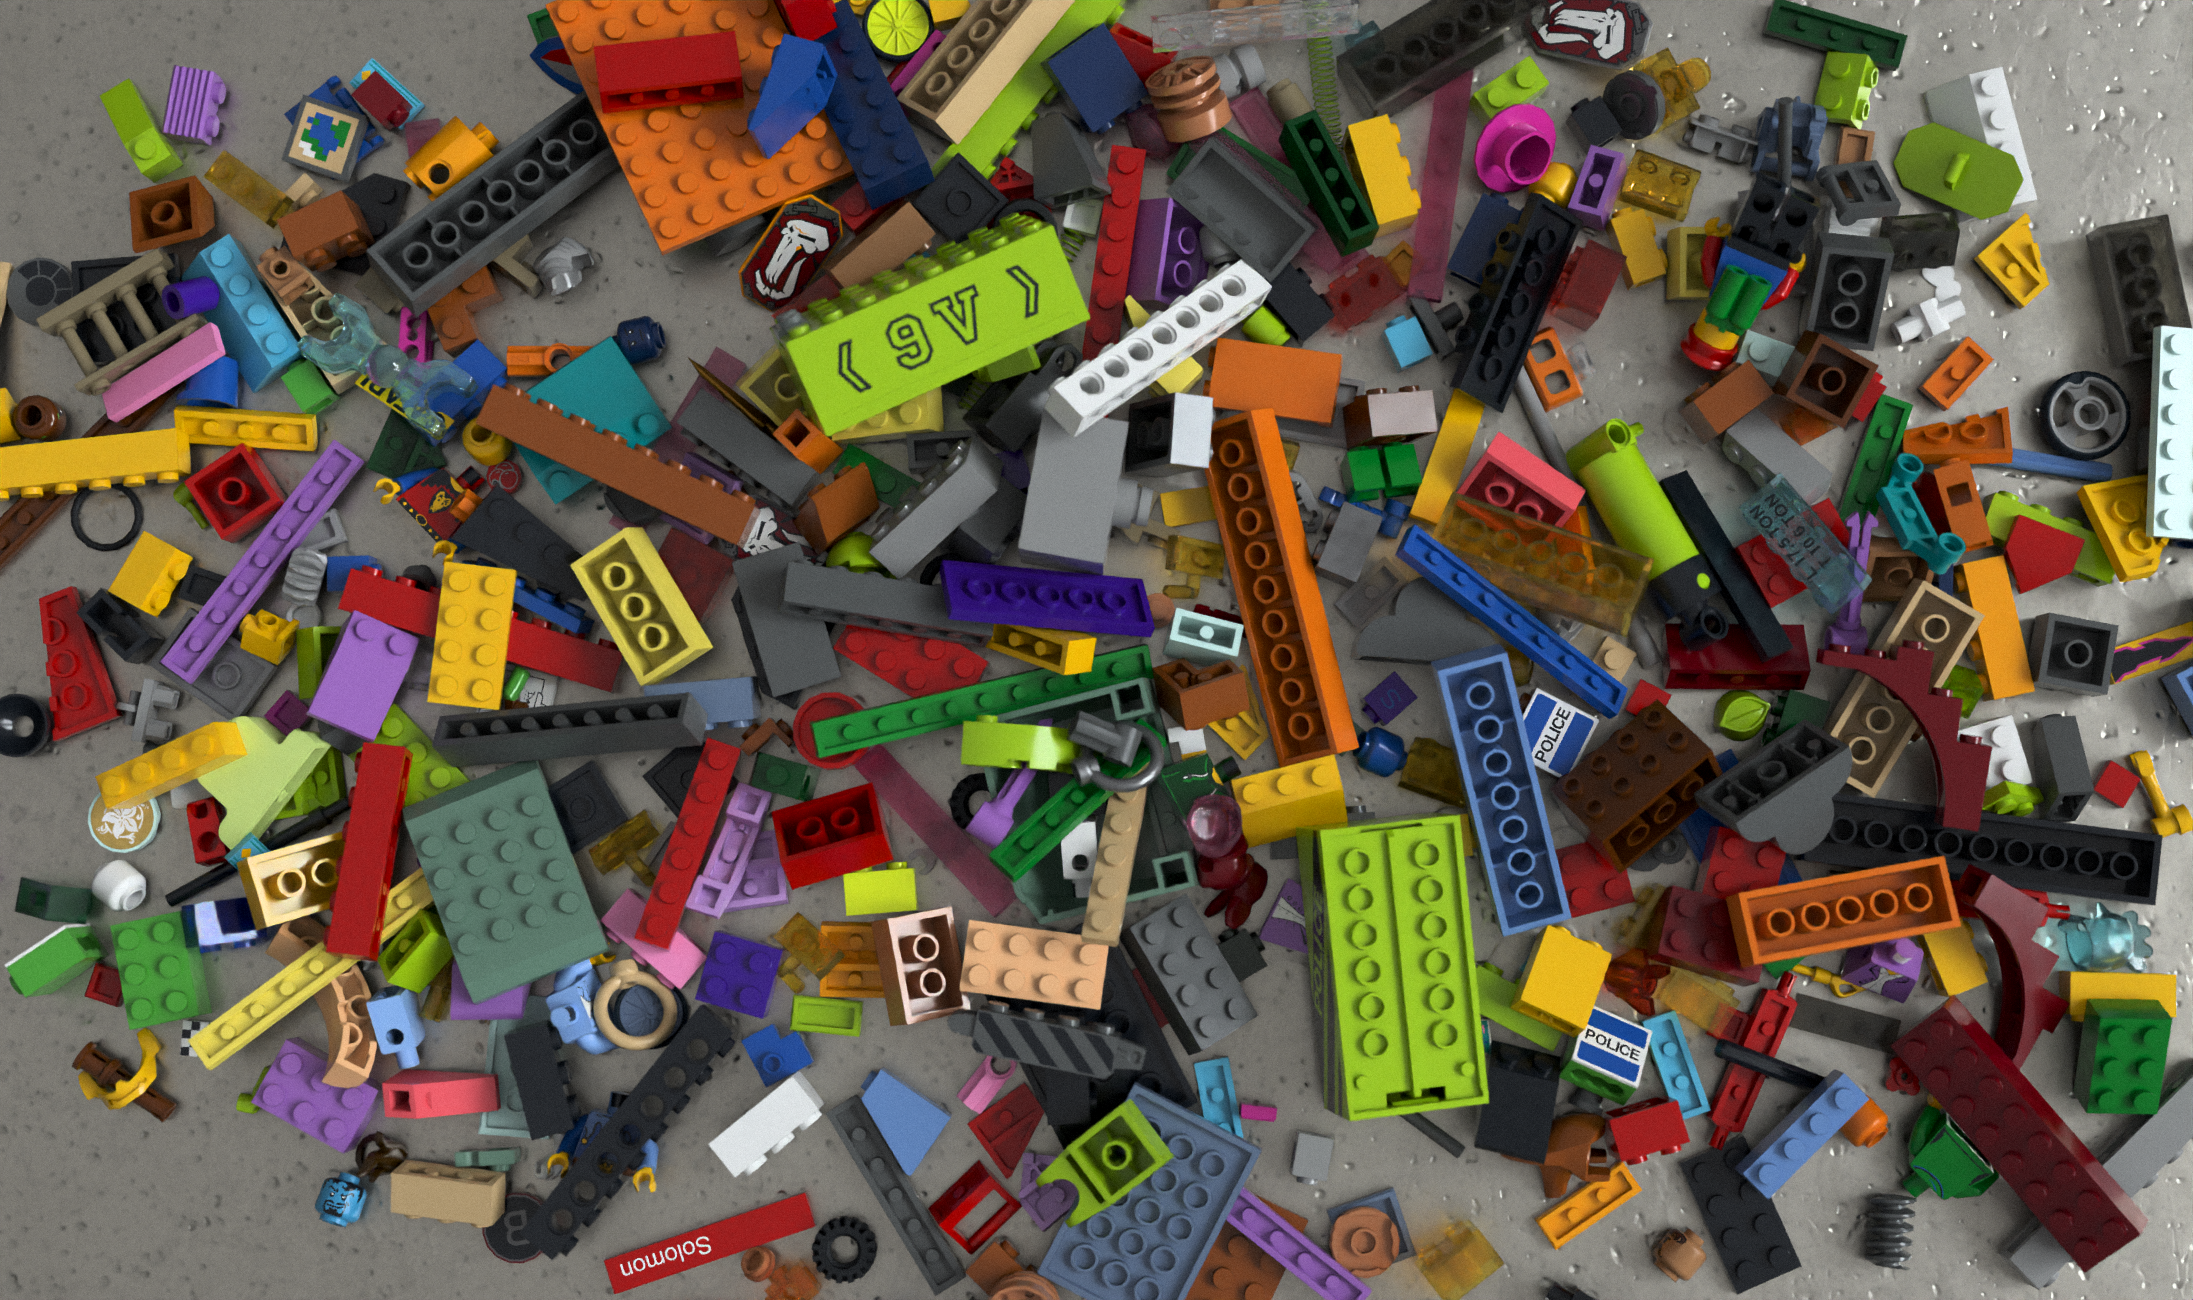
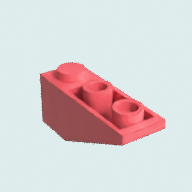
(439, 1093)

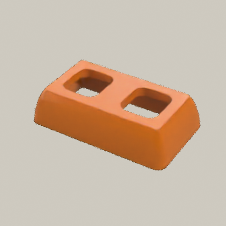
(1560, 362)

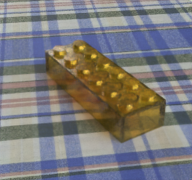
(1546, 563)

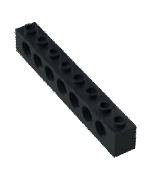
(543, 1227)

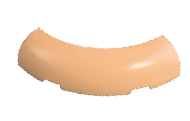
(341, 1003)

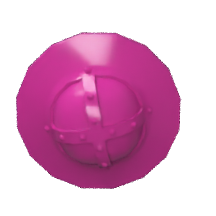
(1515, 148)

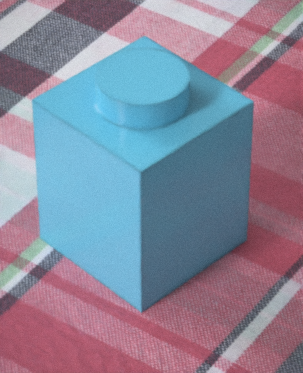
(1406, 343)

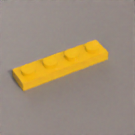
(249, 427)

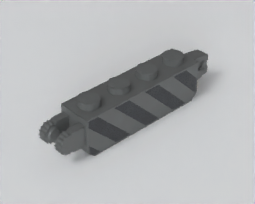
(1047, 1041)

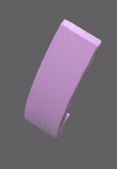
(731, 853)

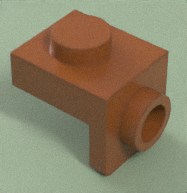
(758, 735)

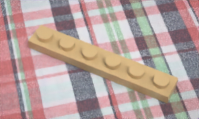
(1114, 867)

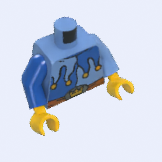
(587, 1128)

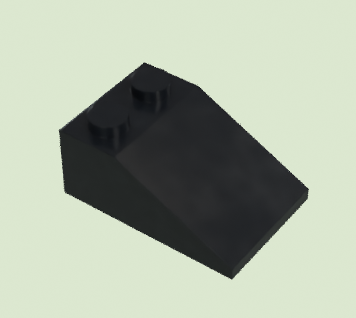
(1520, 1102)

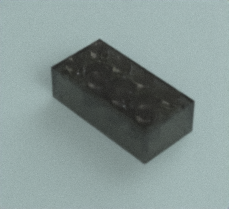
(2137, 285)

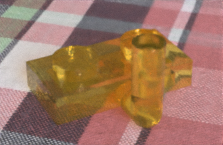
(1197, 560)
(623, 846)
(807, 948)

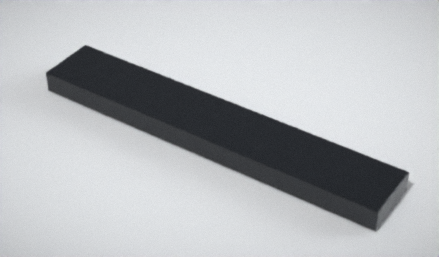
(1736, 583)

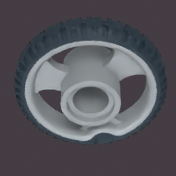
(2076, 386)

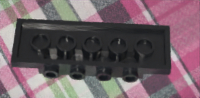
(1512, 301)

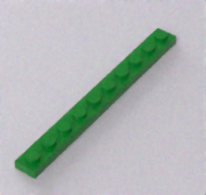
(964, 703)

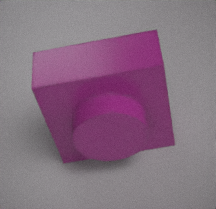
(288, 713)

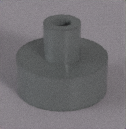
(422, 575)

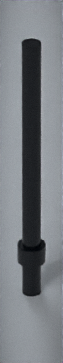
(317, 819)

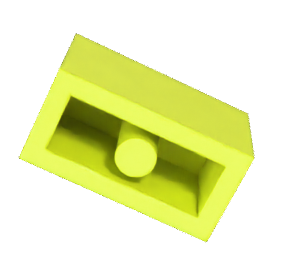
(881, 890)

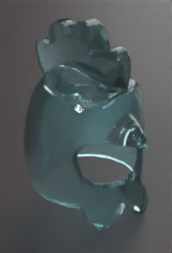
(2109, 942)

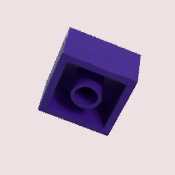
(740, 974)

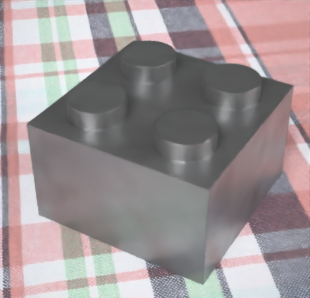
(1346, 545)

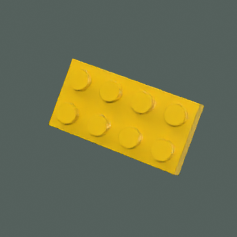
(472, 635)

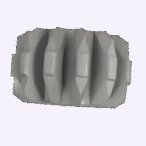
(304, 576)

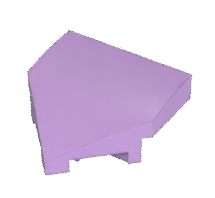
(1048, 1202)

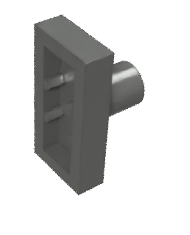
(1435, 323)

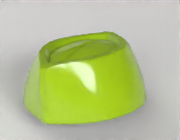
(1740, 715)

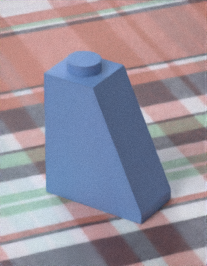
(904, 1117)

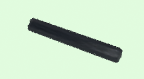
(1767, 1065)

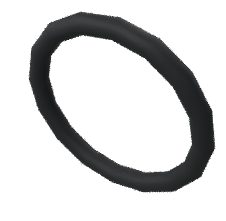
(113, 546)

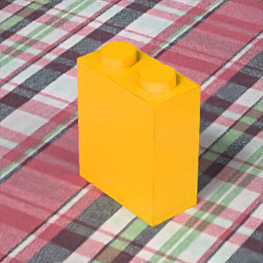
(1561, 980)

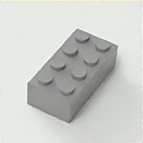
(935, 506)

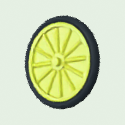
(897, 28)

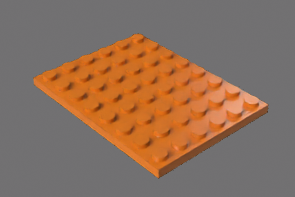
(697, 161)

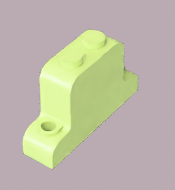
(265, 779)

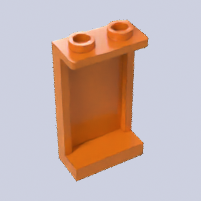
(1265, 376)

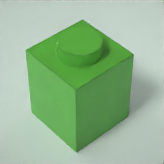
(309, 386)

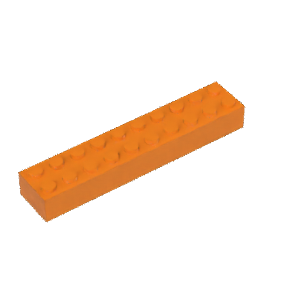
(1277, 589)

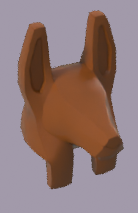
(1571, 1153)

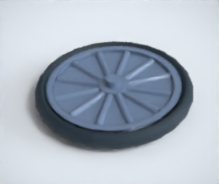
(641, 1012)

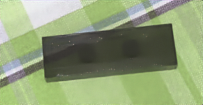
(1845, 1023)

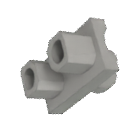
(143, 711)

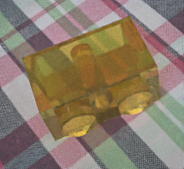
(1698, 1000)

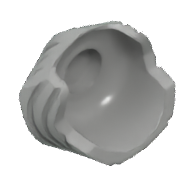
(561, 265)

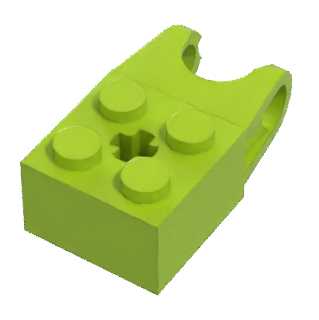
(1097, 1169)

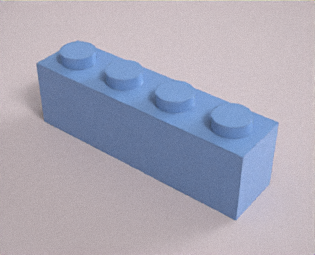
(1801, 1133)

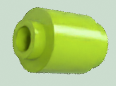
(1265, 328)

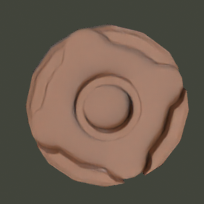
(1364, 1241)

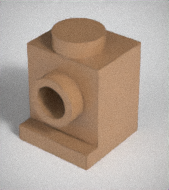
(291, 283)

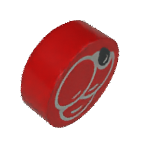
(506, 475)

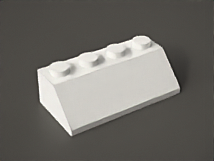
(1983, 110)

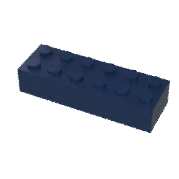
(870, 117)

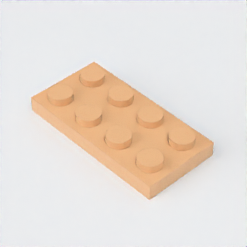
(1033, 965)

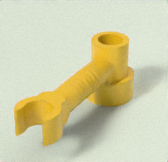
(2168, 820)

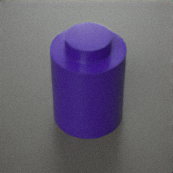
(190, 297)

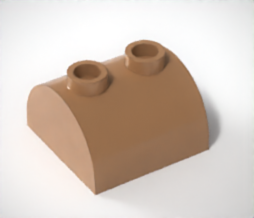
(1892, 570)

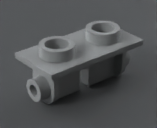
(1733, 141)

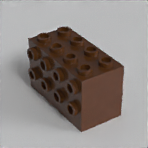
(1636, 785)

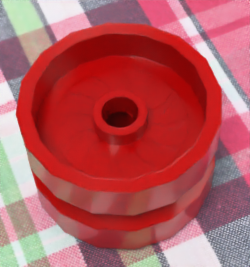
(820, 707)

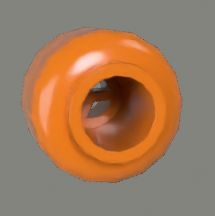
(1866, 1125)

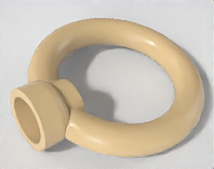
(624, 976)

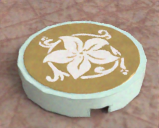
(123, 828)

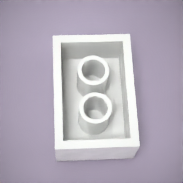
(768, 1125)

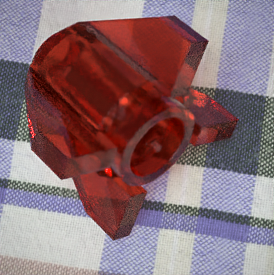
(1635, 980)

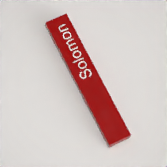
(710, 1242)

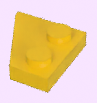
(2015, 263)
(1245, 730)

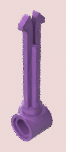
(1848, 627)
(995, 817)

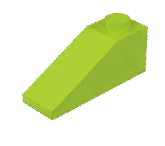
(140, 131)

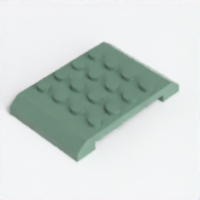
(504, 880)

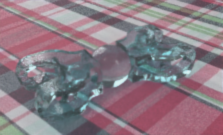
(387, 366)

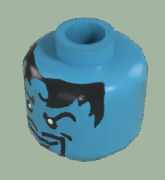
(341, 1200)

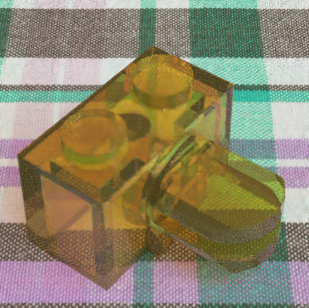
(1676, 83)

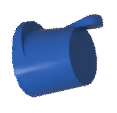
(212, 386)

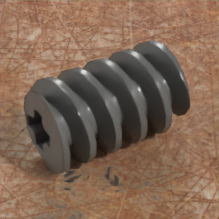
(1890, 1231)

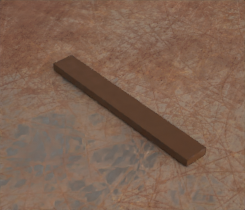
(31, 515)

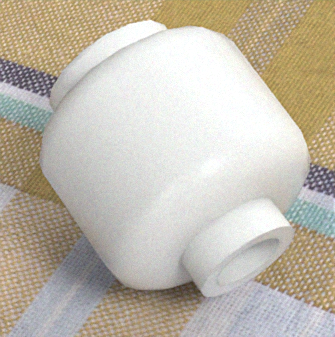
(119, 885)

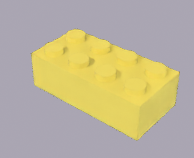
(641, 606)

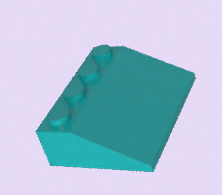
(609, 395)

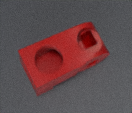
(204, 823)

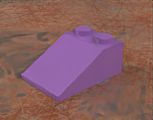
(362, 675)

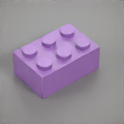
(326, 1112)

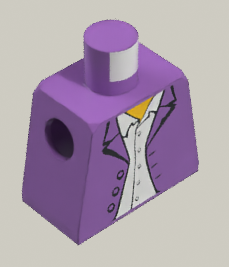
(1286, 919)
(1884, 968)

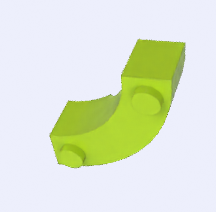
(1008, 745)

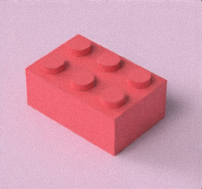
(1521, 483)

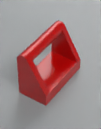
(963, 1197)

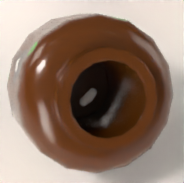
(39, 418)

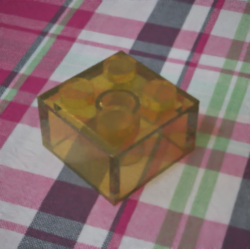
(1458, 1261)

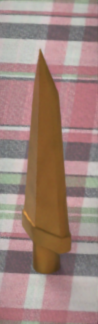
(759, 419)

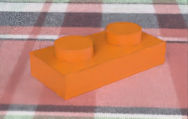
(1956, 373)

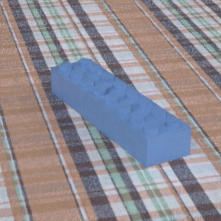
(1501, 789)

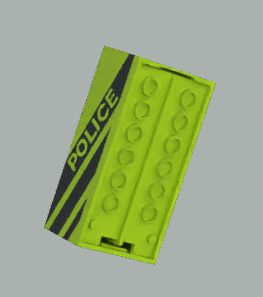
(1392, 965)

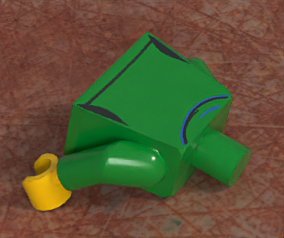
(1945, 1158)

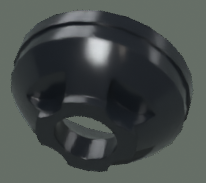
(13, 708)

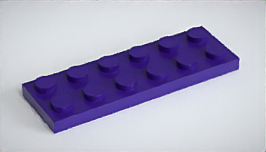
(1045, 598)

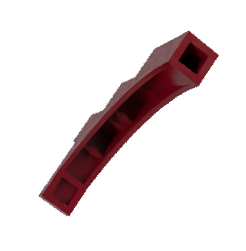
(1958, 764)
(2024, 964)

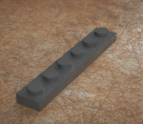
(896, 1194)

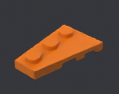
(1977, 440)

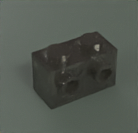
(1921, 240)

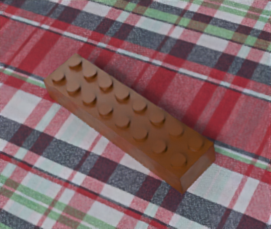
(612, 463)

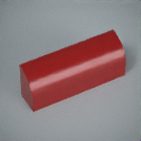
(668, 72)

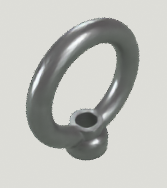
(1086, 768)

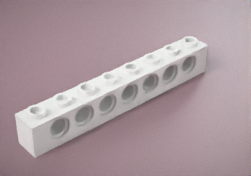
(1156, 347)

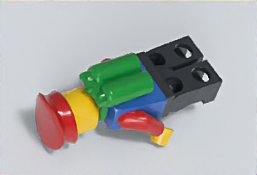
(1748, 267)

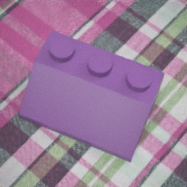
(1165, 254)

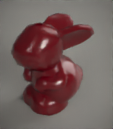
(1238, 878)

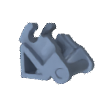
(1807, 133)

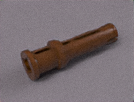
(109, 1071)

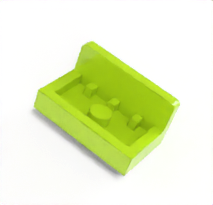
(1847, 87)

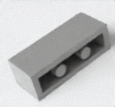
(1767, 450)

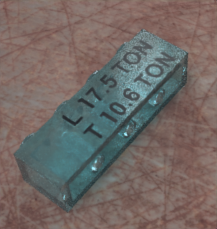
(1805, 544)

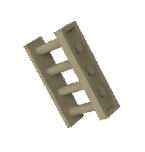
(93, 304)

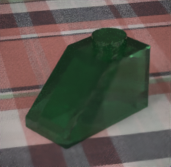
(53, 901)

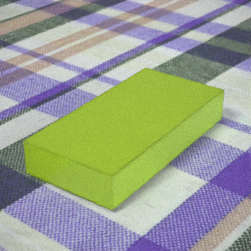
(826, 1015)

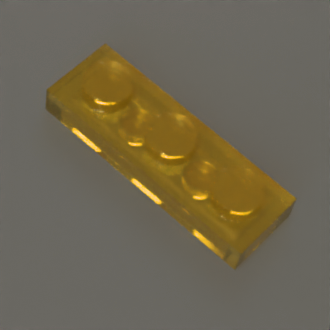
(248, 189)

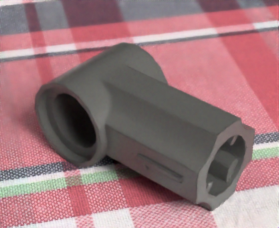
(1114, 741)

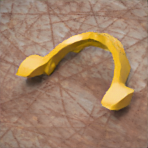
(126, 1090)

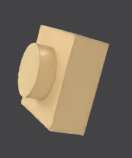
(304, 192)

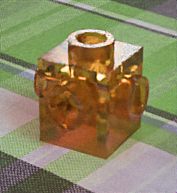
(796, 1277)

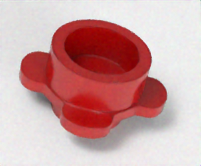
(1894, 1080)

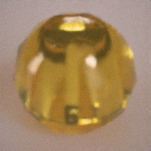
(1521, 666)

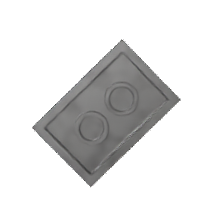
(230, 678)

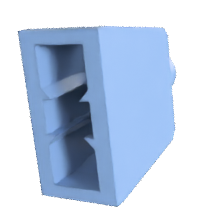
(392, 1010)

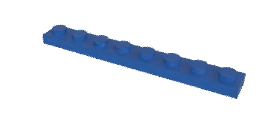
(1511, 621)

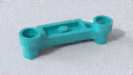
(1910, 520)

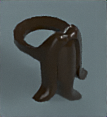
(387, 1158)

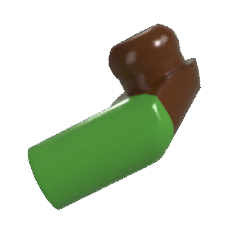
(513, 689)

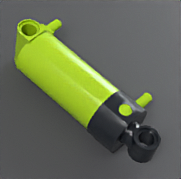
(1646, 524)

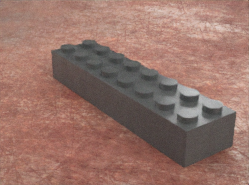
(494, 206)

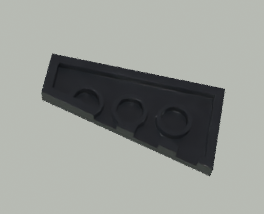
(520, 540)

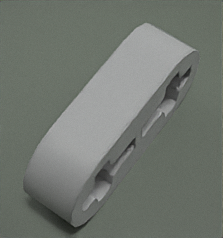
(1309, 501)

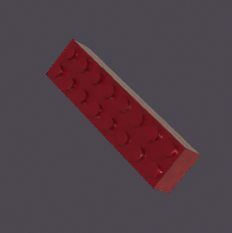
(2020, 1134)

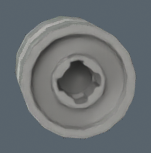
(1239, 70)

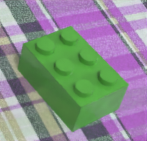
(157, 971)

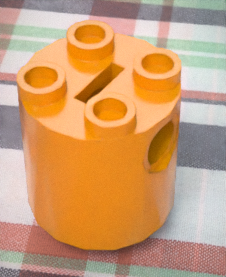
(451, 149)

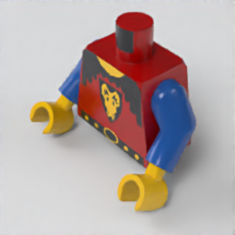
(428, 498)

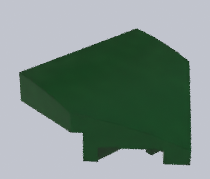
(402, 449)

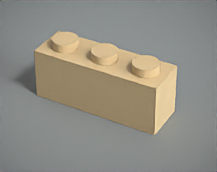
(448, 1193)

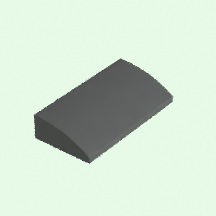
(1242, 208)

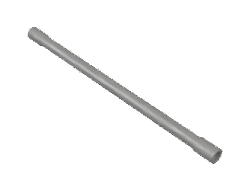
(1640, 636)

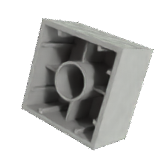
(1079, 497)

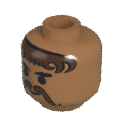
(1679, 1254)

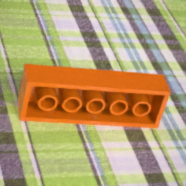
(1842, 911)

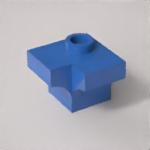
(776, 1055)

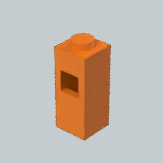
(807, 441)
(1963, 503)

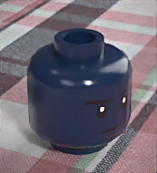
(640, 339)

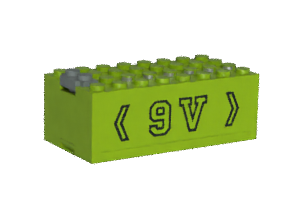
(929, 321)

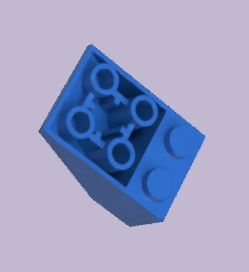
(791, 93)

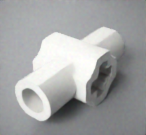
(1928, 319)

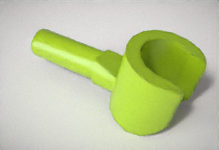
(184, 498)
(244, 1100)

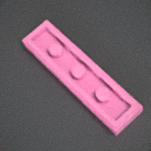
(163, 372)

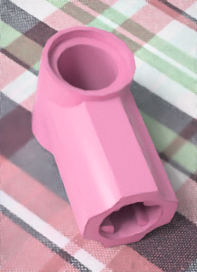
(984, 1085)

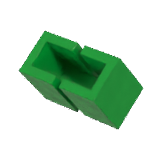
(1389, 469)

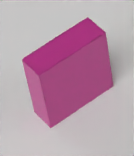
(1257, 1111)

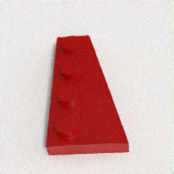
(77, 673)

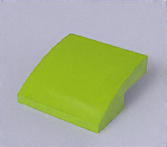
(321, 787)

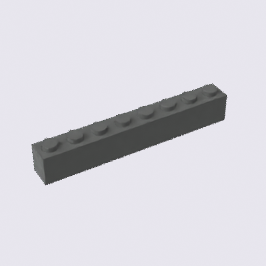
(571, 730)

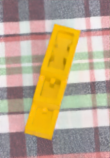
(1447, 458)

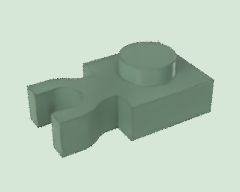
(497, 1158)

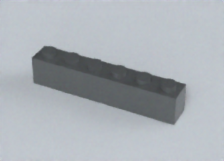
(874, 603)

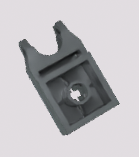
(1015, 404)

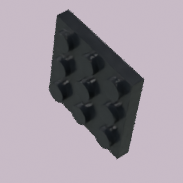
(88, 273)

